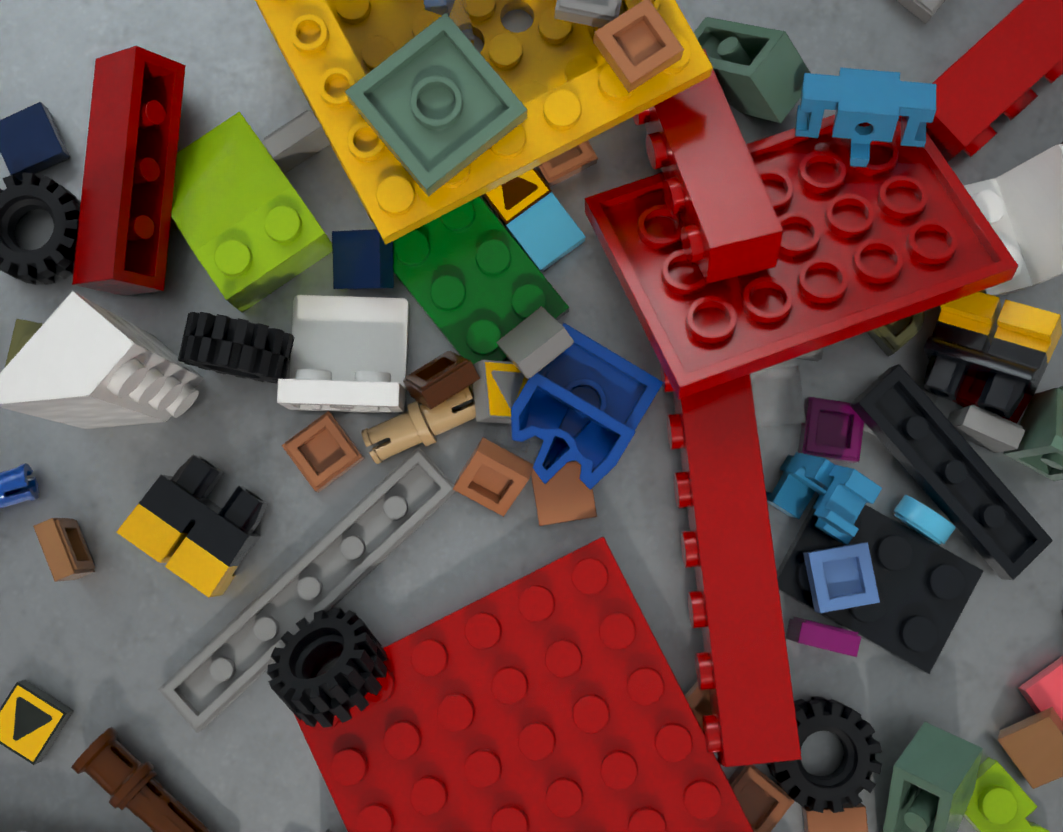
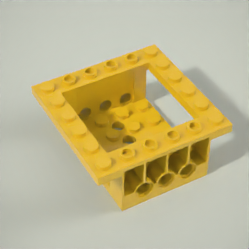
(548, 67)

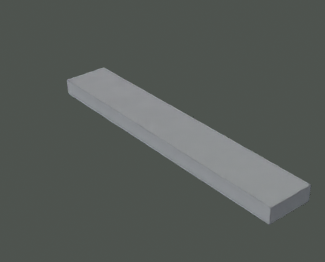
(310, 584)

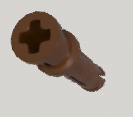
(134, 786)

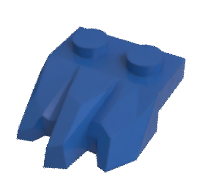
(583, 409)

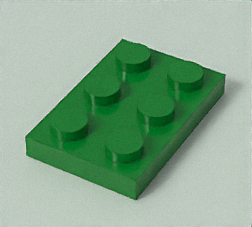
(472, 279)

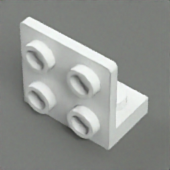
(1027, 217)
(347, 355)

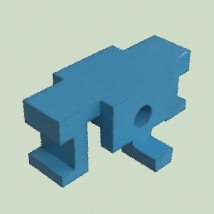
(866, 98)
(840, 488)

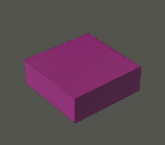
(831, 430)
(823, 636)

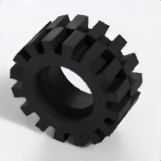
(61, 247)
(236, 347)
(343, 684)
(857, 762)

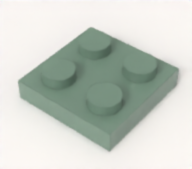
(437, 104)

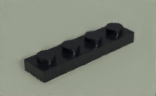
(951, 472)

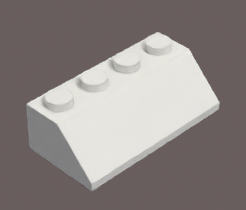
(96, 372)

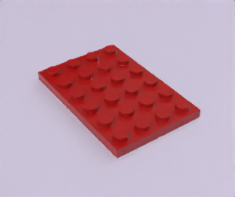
(850, 257)

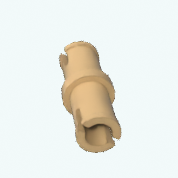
(418, 425)

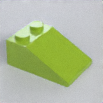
(243, 214)

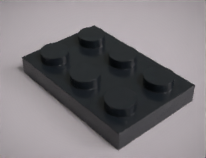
(916, 582)

